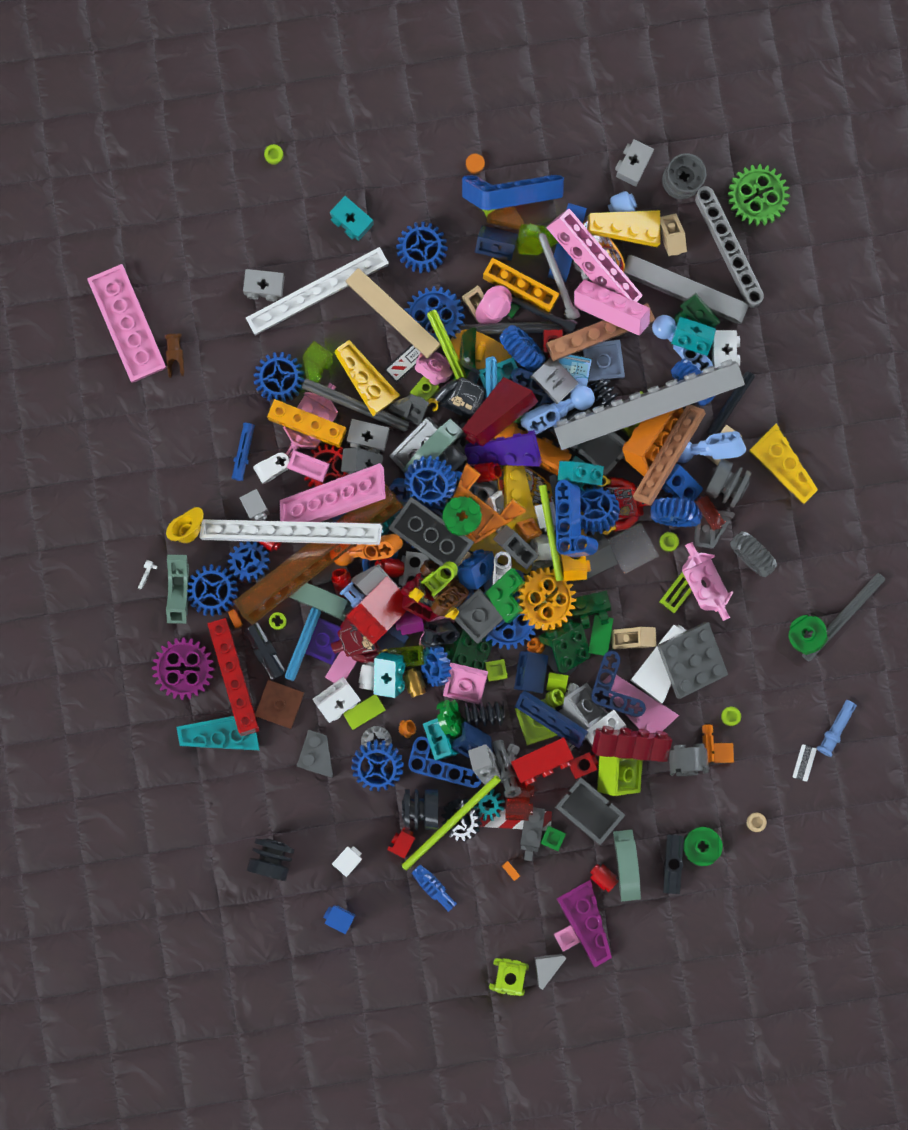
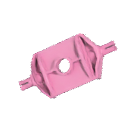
(315, 405)
(700, 567)

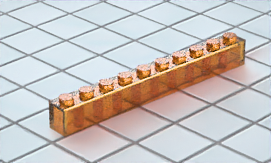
(309, 562)

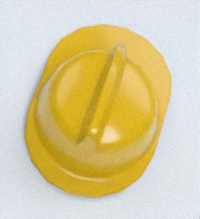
(186, 527)

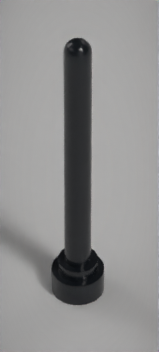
(567, 325)

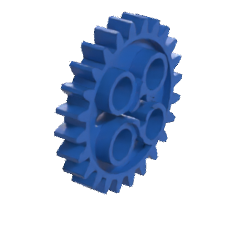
(422, 306)
(520, 632)

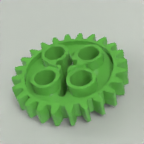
(749, 180)

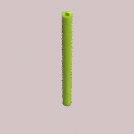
(551, 532)

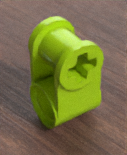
(438, 579)

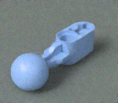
(664, 328)
(580, 398)
(717, 445)

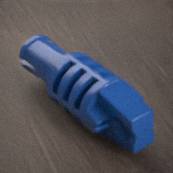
(433, 887)

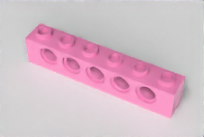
(591, 255)

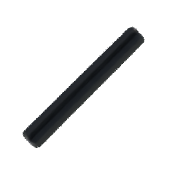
(730, 404)

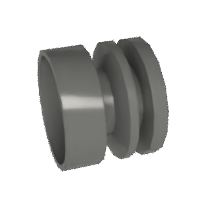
(689, 167)
(728, 483)

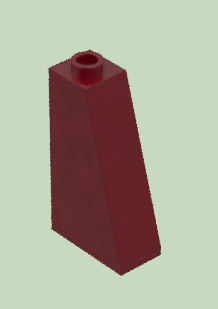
(498, 411)

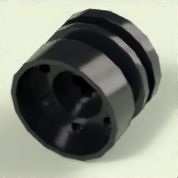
(421, 809)
(270, 859)

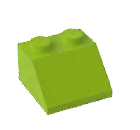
(619, 776)

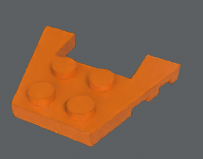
(490, 519)

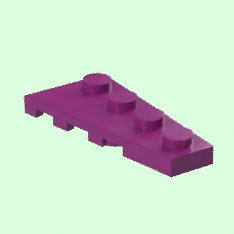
(583, 915)

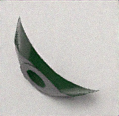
(467, 350)

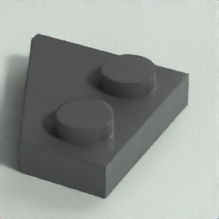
(410, 408)
(705, 536)
(316, 754)

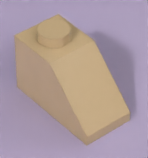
(673, 235)
(634, 638)

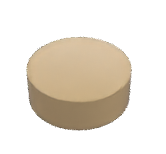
(756, 822)

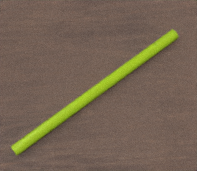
(451, 822)

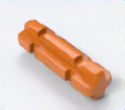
(708, 741)

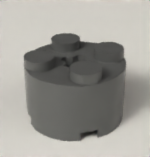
(688, 760)

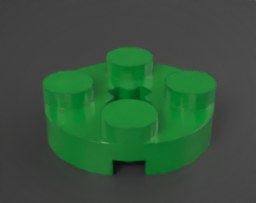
(468, 525)
(809, 624)
(450, 718)
(710, 854)

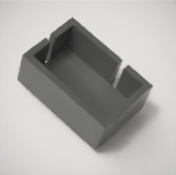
(601, 451)
(589, 811)

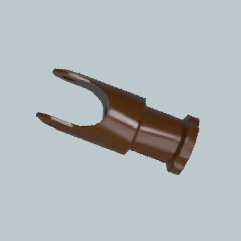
(174, 353)

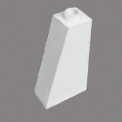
(652, 674)

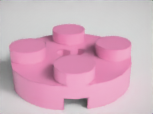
(434, 368)

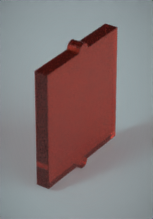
(710, 513)

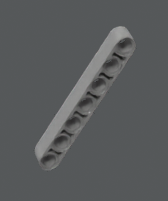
(729, 237)
(683, 288)

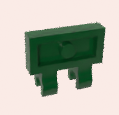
(697, 311)
(589, 605)

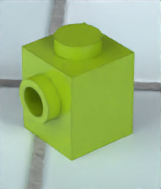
(425, 389)

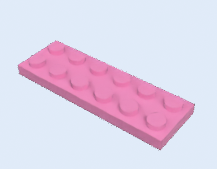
(126, 323)
(335, 497)

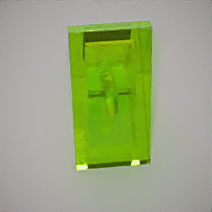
(412, 655)

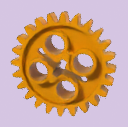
(556, 612)

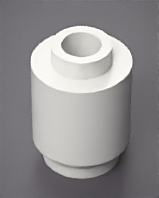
(366, 676)

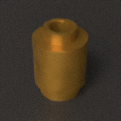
(414, 682)

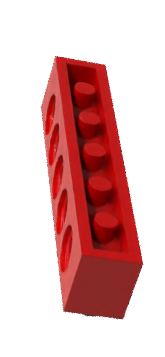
(233, 677)

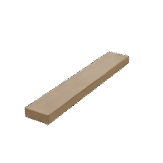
(393, 313)

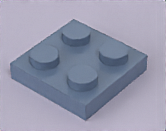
(606, 361)

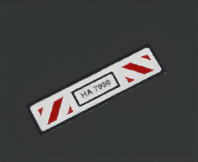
(403, 363)

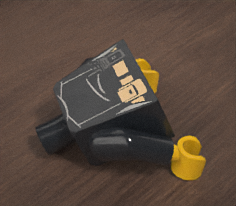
(460, 396)

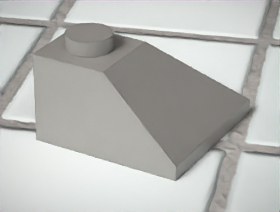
(581, 709)

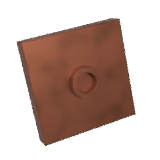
(279, 704)

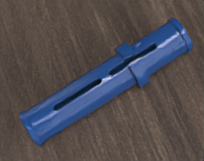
(243, 451)

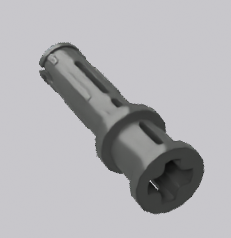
(507, 775)

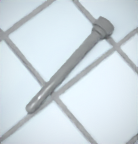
(570, 311)

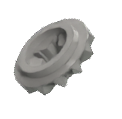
(380, 732)

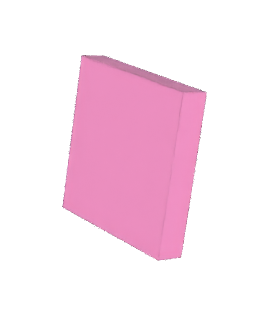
(465, 683)

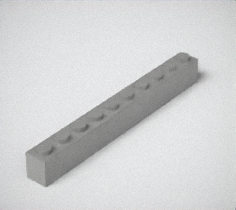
(648, 405)

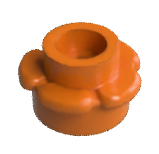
(535, 645)
(407, 728)

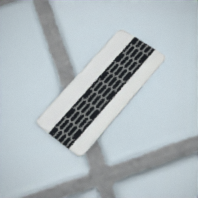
(804, 762)

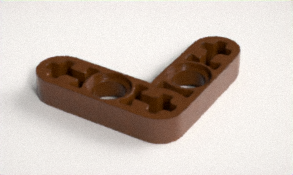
(454, 591)

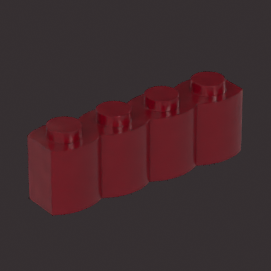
(632, 744)

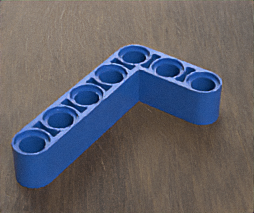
(511, 193)

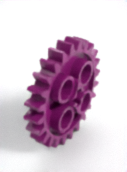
(182, 686)

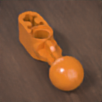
(388, 547)

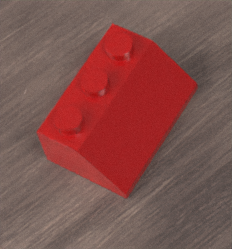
(542, 762)

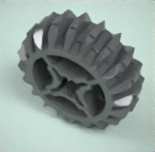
(753, 554)

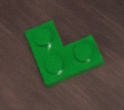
(502, 595)

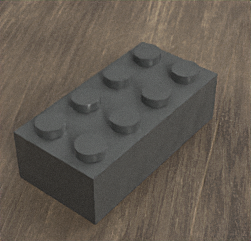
(429, 534)

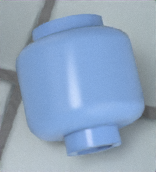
(622, 202)

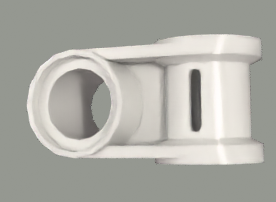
(269, 468)
(499, 570)

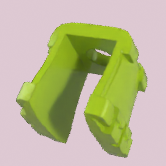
(507, 966)

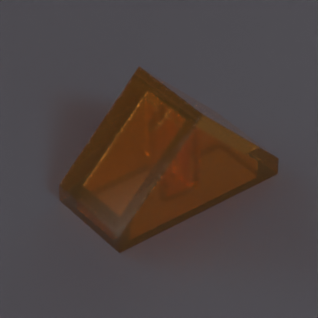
(505, 217)

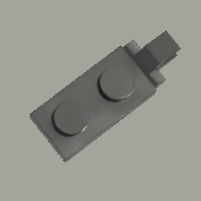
(532, 833)

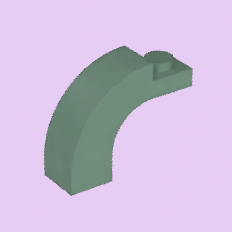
(438, 442)
(177, 589)
(322, 600)
(627, 865)

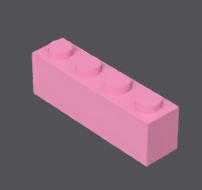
(612, 307)

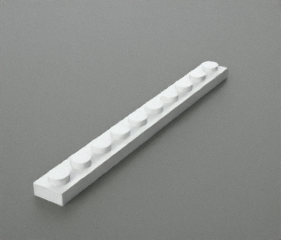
(291, 532)

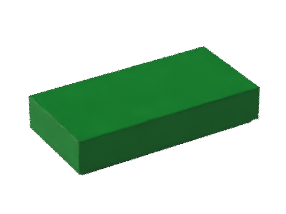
(600, 636)

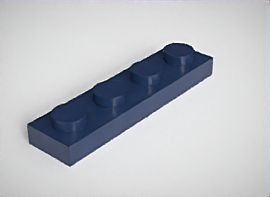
(551, 719)

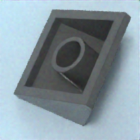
(603, 558)

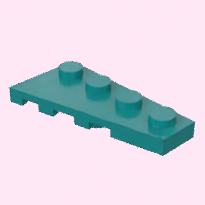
(216, 734)

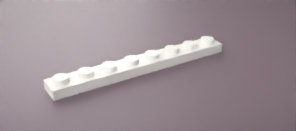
(314, 292)

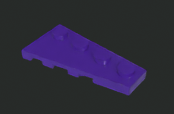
(513, 451)

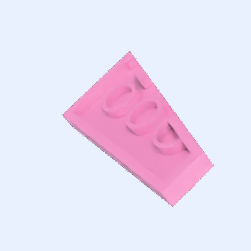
(656, 715)

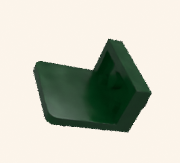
(568, 644)
(467, 651)

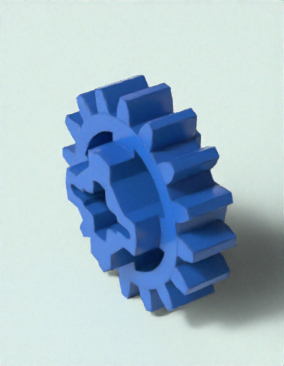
(241, 557)
(436, 666)

